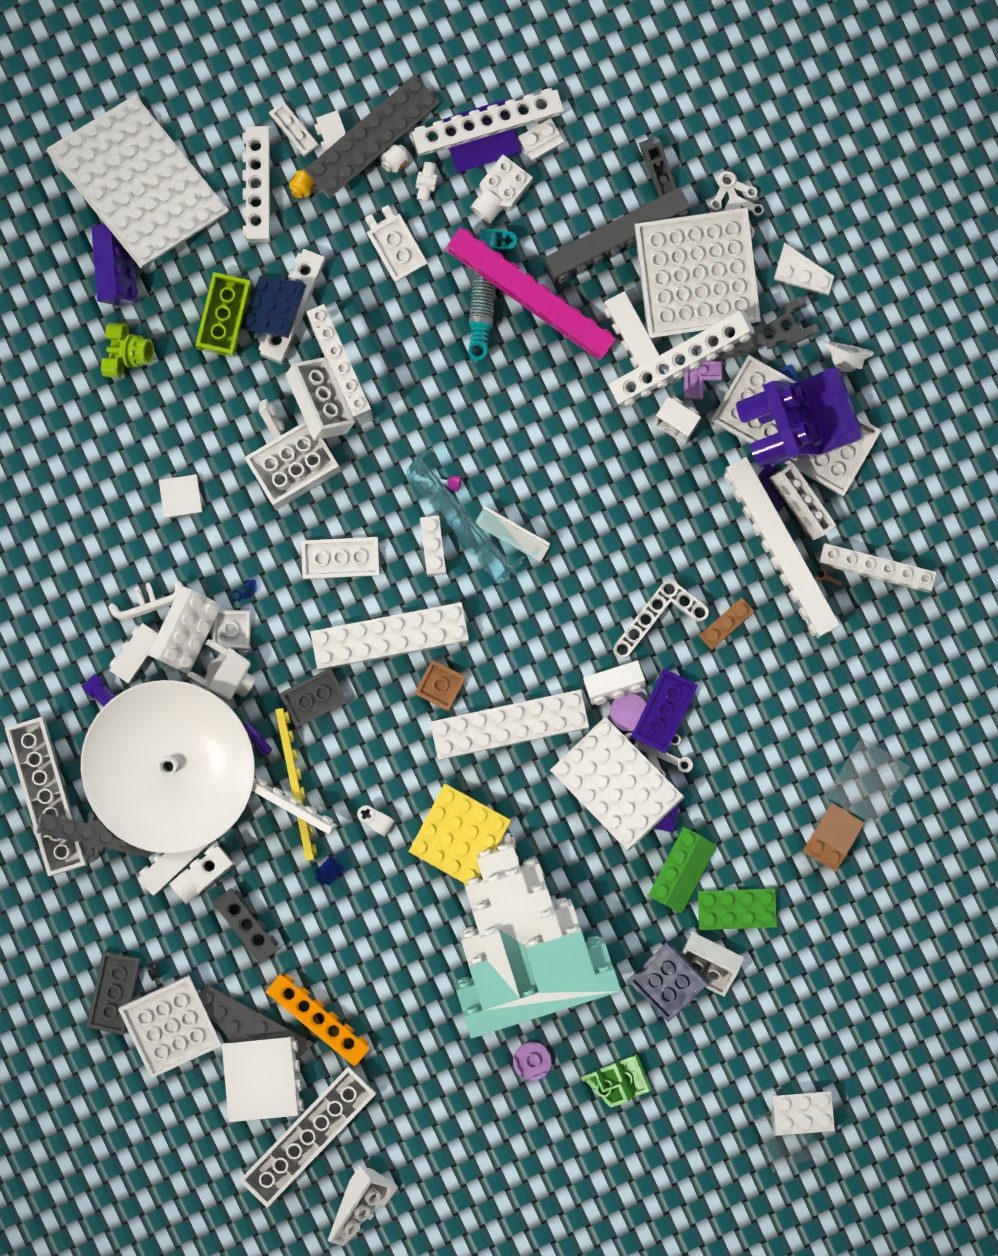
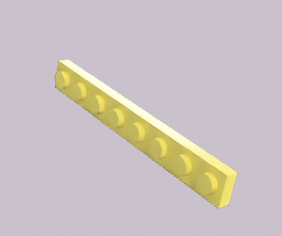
(294, 776)

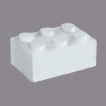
(677, 419)
(802, 1113)

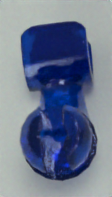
(250, 591)

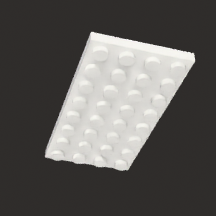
(831, 470)

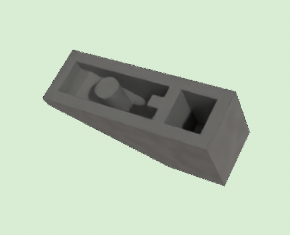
(657, 165)

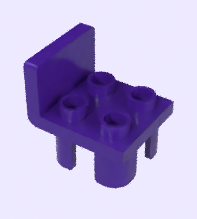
(810, 417)

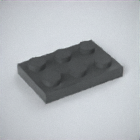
(313, 697)

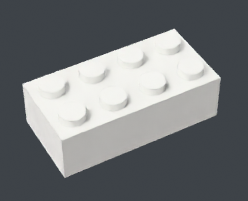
(320, 398)
(184, 629)

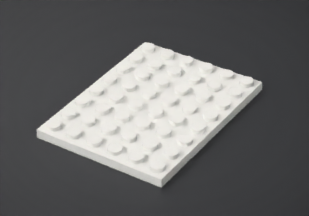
(137, 181)

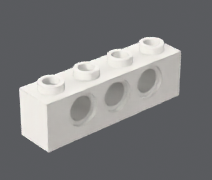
(802, 501)

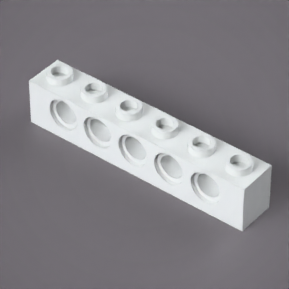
(261, 136)
(305, 259)
(877, 568)

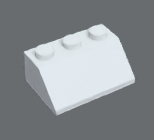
(713, 962)

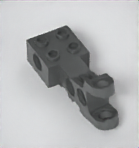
(781, 336)

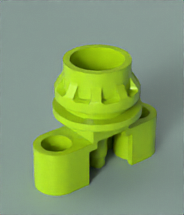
(125, 350)

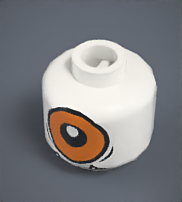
(395, 158)

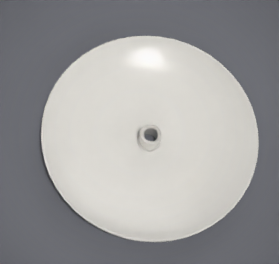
(157, 805)

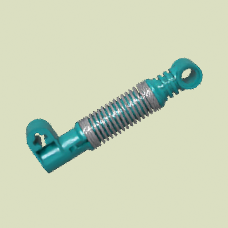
(483, 295)

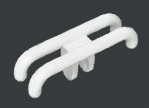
(145, 608)

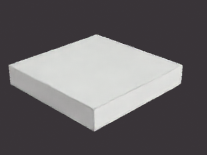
(180, 496)
(232, 629)

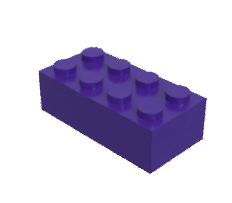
(113, 269)

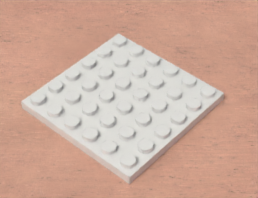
(696, 271)

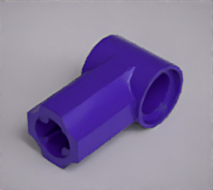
(97, 689)

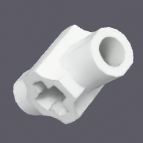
(426, 181)

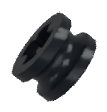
(153, 971)

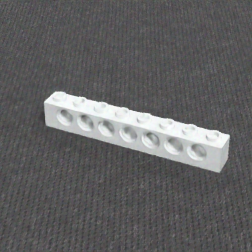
(549, 97)
(621, 386)

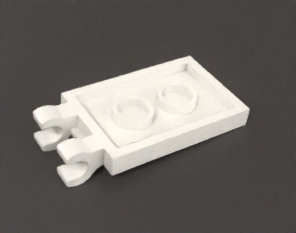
(395, 245)

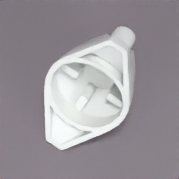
(847, 357)

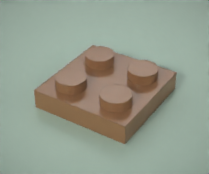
(440, 685)

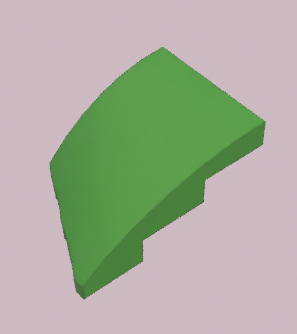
(619, 1081)

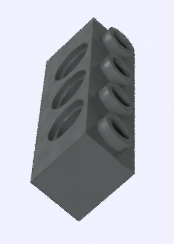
(224, 904)

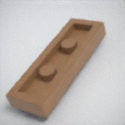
(726, 623)

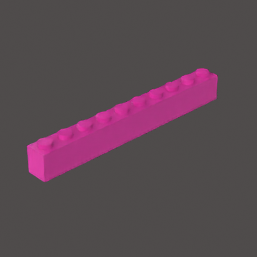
(529, 293)

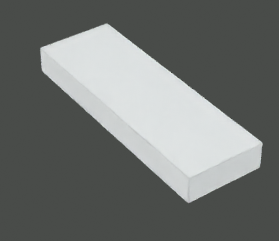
(293, 129)

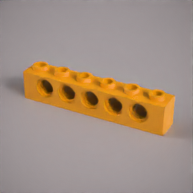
(277, 991)

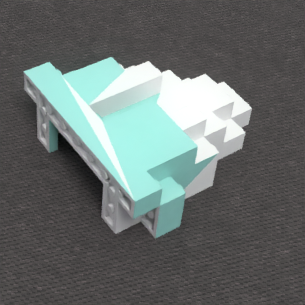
(525, 950)

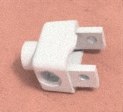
(226, 673)

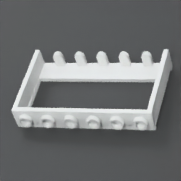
(340, 365)

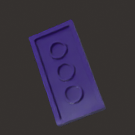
(664, 711)

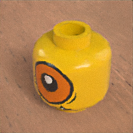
(301, 184)

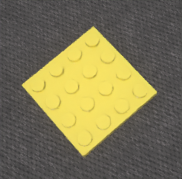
(457, 833)

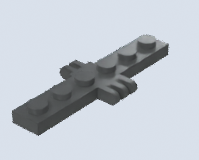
(92, 834)

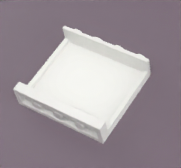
(262, 1079)

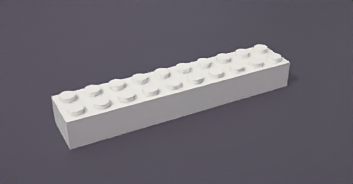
(781, 547)

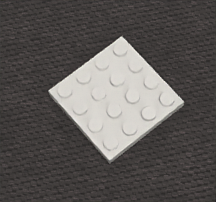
(169, 1026)

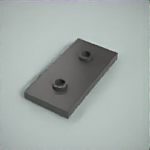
(113, 989)

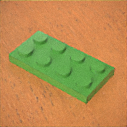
(737, 909)

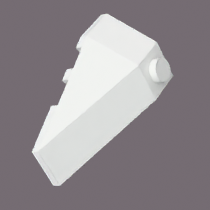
(363, 1196)

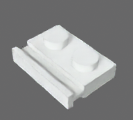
(541, 139)

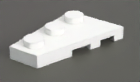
(802, 272)

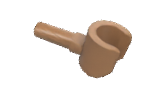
(828, 578)

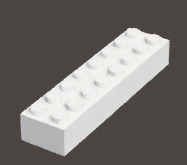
(389, 636)
(509, 725)
(44, 791)
(307, 1136)

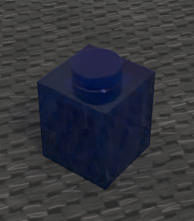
(328, 871)

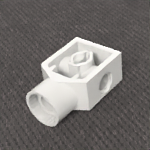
(501, 189)
(198, 878)

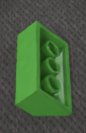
(682, 870)

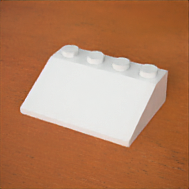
(292, 465)

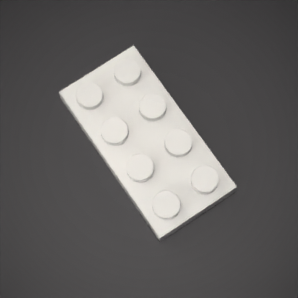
(340, 558)

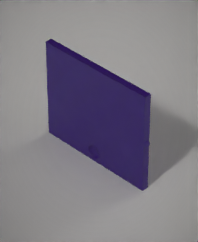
(484, 150)

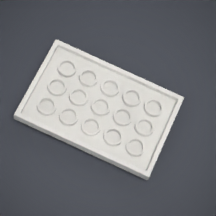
(617, 783)

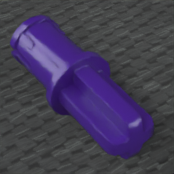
(257, 739)

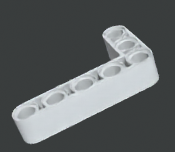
(654, 615)

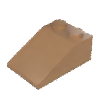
(832, 837)

